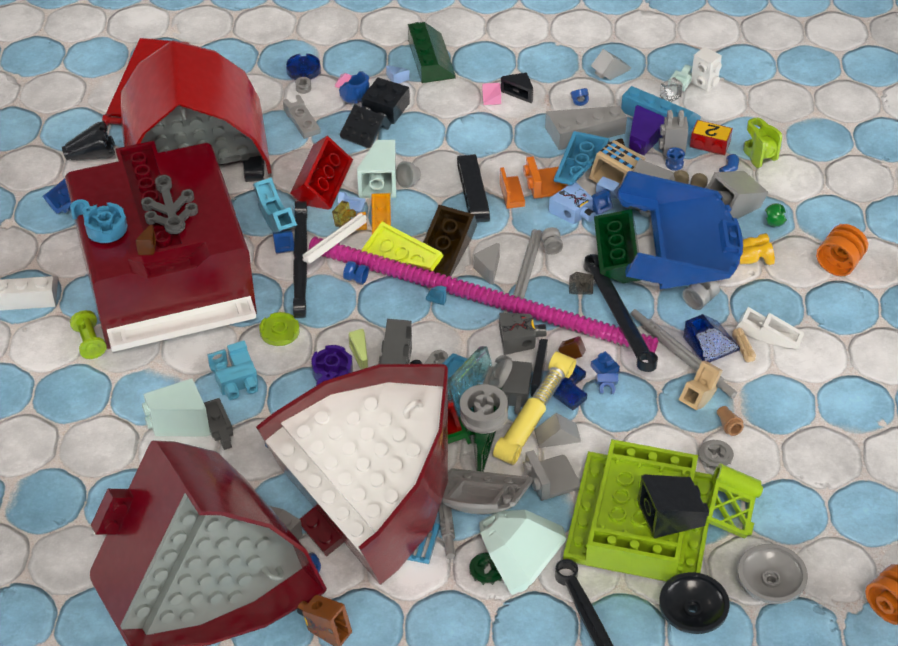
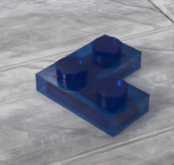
(568, 392)

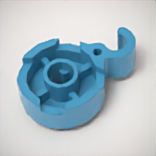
(101, 223)

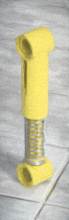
(510, 446)

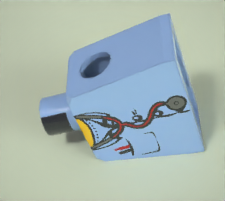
(572, 204)

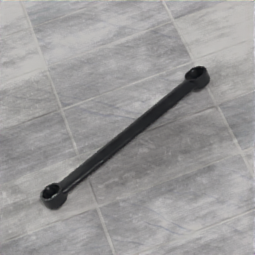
(622, 316)

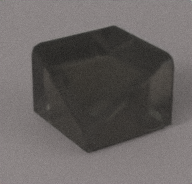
(581, 283)

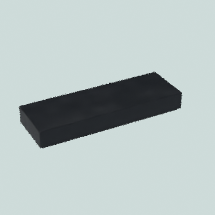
(539, 365)

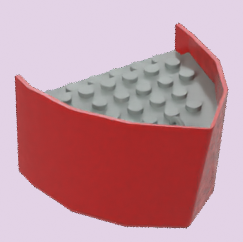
(193, 98)

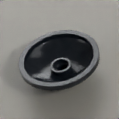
(695, 593)

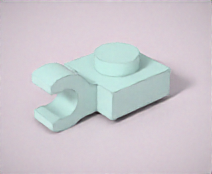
(683, 76)

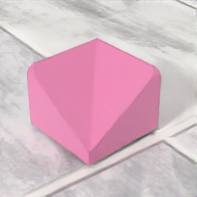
(491, 93)

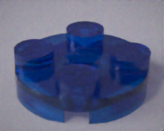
(303, 66)

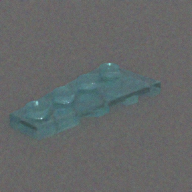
(469, 375)

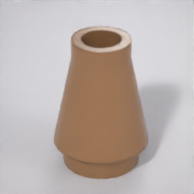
(731, 422)

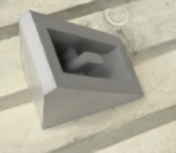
(487, 261)
(557, 431)

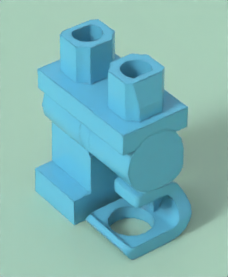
(238, 376)

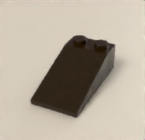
(450, 234)

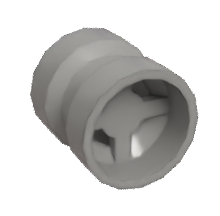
(552, 241)

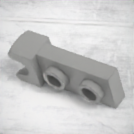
(301, 117)

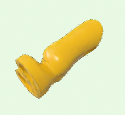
(757, 247)

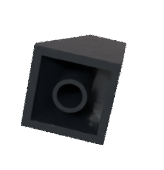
(671, 504)

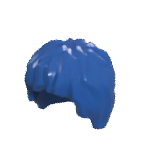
(355, 88)

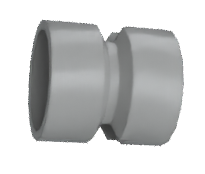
(700, 294)

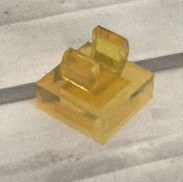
(343, 214)

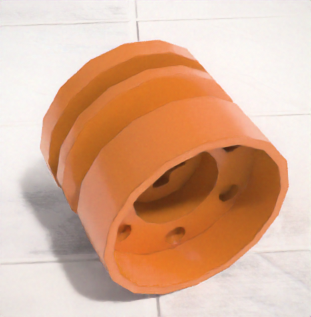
(842, 250)

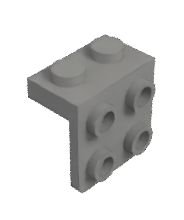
(550, 476)

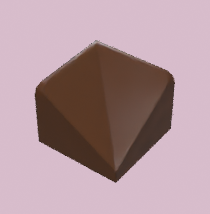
(146, 241)
(572, 347)

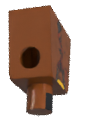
(326, 619)

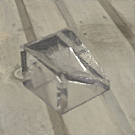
(671, 90)

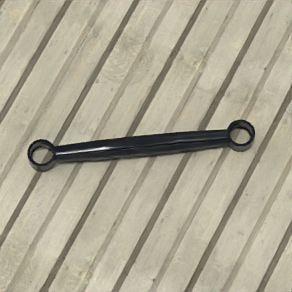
(299, 265)
(582, 603)

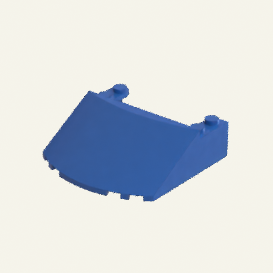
(691, 232)

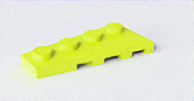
(401, 247)

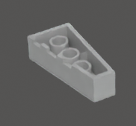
(595, 121)

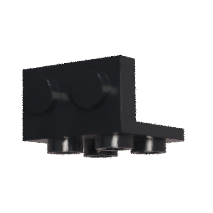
(363, 126)

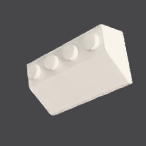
(28, 293)

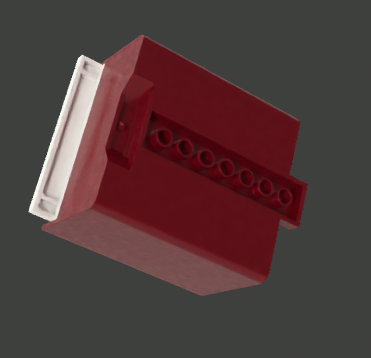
(194, 276)

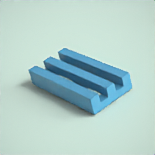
(426, 560)

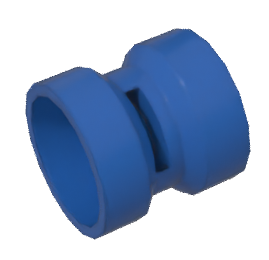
(356, 272)

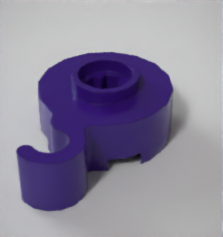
(331, 363)

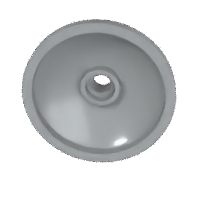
(776, 565)

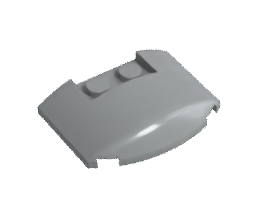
(483, 491)

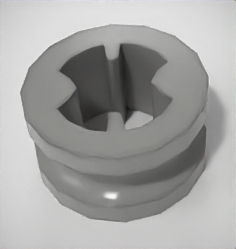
(303, 85)

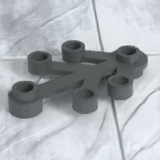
(173, 224)

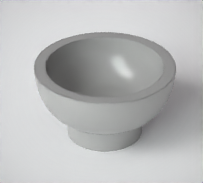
(407, 174)

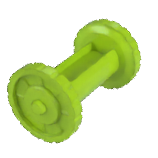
(92, 346)

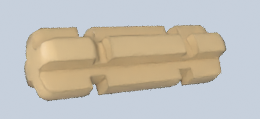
(744, 344)

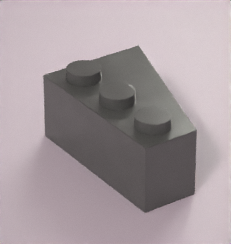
(397, 342)

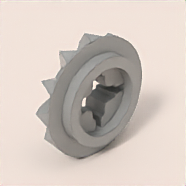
(711, 448)

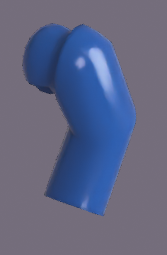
(733, 163)

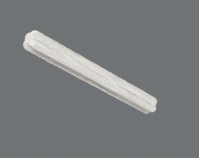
(334, 238)

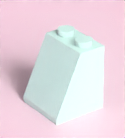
(378, 170)
(176, 411)

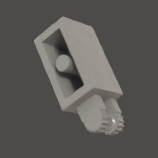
(673, 132)

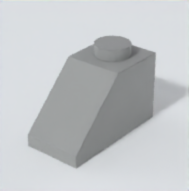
(609, 65)

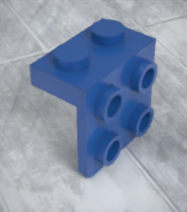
(58, 197)

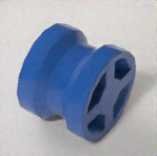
(675, 159)

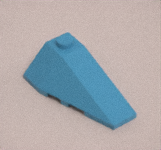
(579, 156)

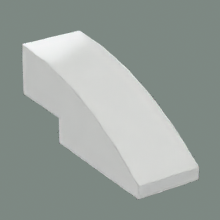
(769, 329)

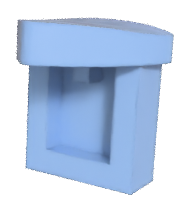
(355, 203)

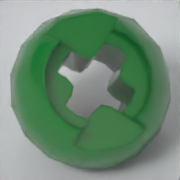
(775, 215)

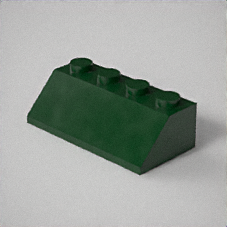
(429, 53)
(616, 244)

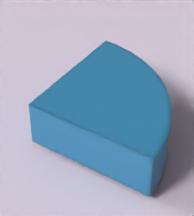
(437, 295)

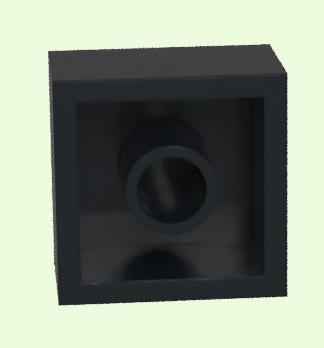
(387, 98)

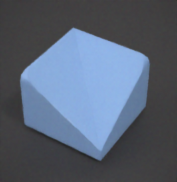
(397, 74)
(608, 184)

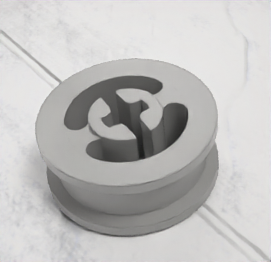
(483, 399)

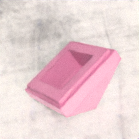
(342, 79)

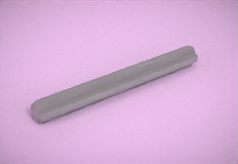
(527, 264)

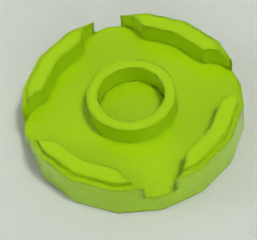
(279, 329)

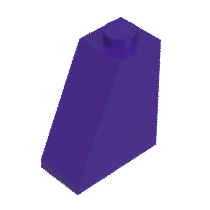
(645, 130)

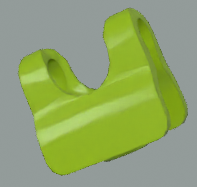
(764, 142)

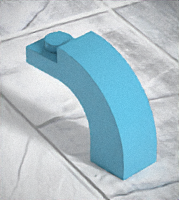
(271, 207)

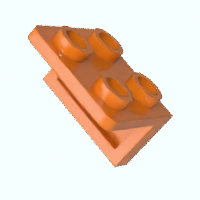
(541, 180)

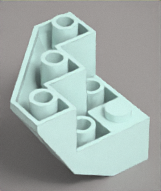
(520, 545)

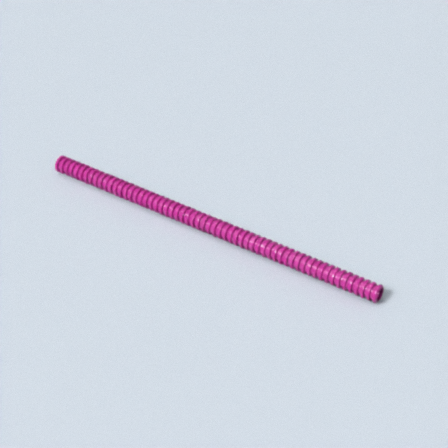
(482, 294)

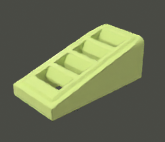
(358, 347)

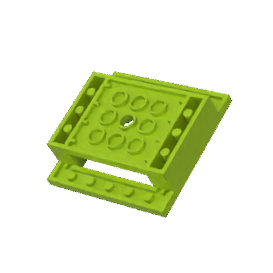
(610, 526)

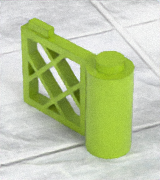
(735, 485)

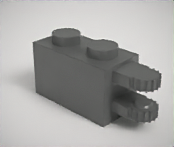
(518, 385)

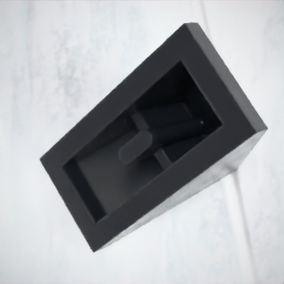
(518, 86)

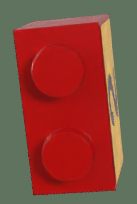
(711, 137)

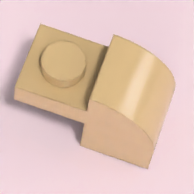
(702, 388)

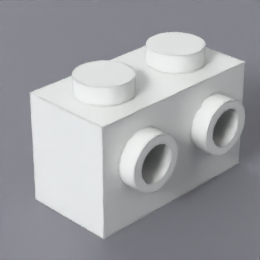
(706, 68)

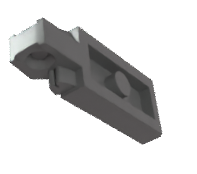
(219, 423)

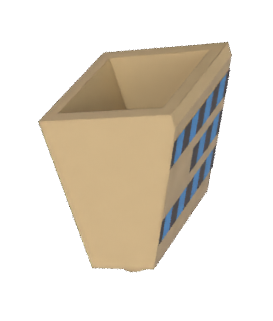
(614, 162)

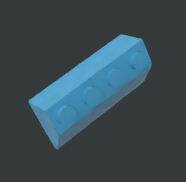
(635, 97)

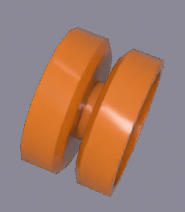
(883, 594)

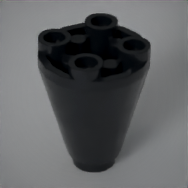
(90, 144)

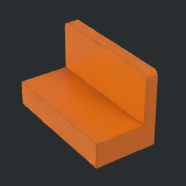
(511, 190)

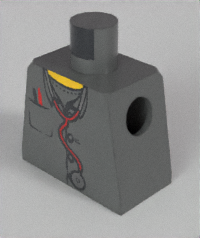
(519, 332)

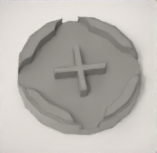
(499, 373)

